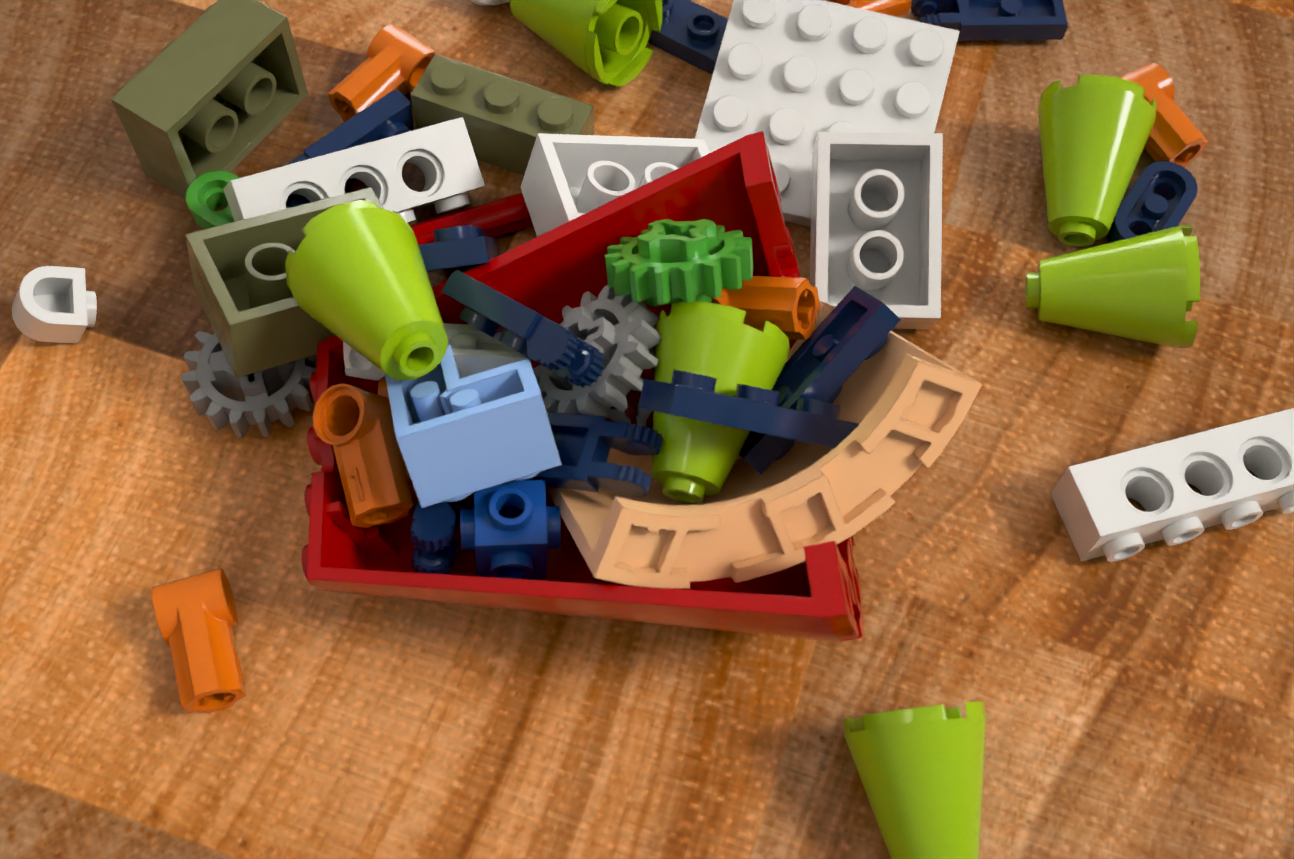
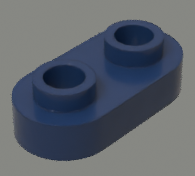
(1155, 201)

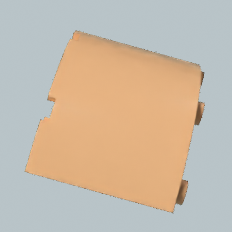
(811, 496)

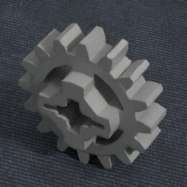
(624, 336)
(239, 400)

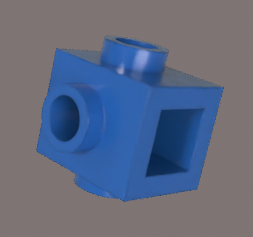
(511, 530)

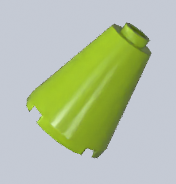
(596, 35)
(1090, 152)
(369, 287)
(1124, 287)
(716, 344)
(923, 777)

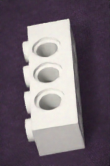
(438, 150)
(1215, 461)

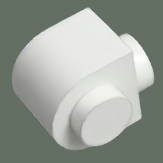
(54, 305)

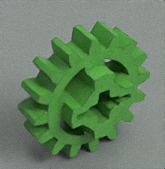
(679, 262)

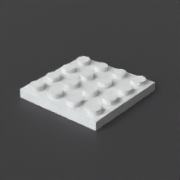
(821, 69)

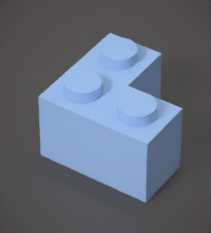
(470, 429)

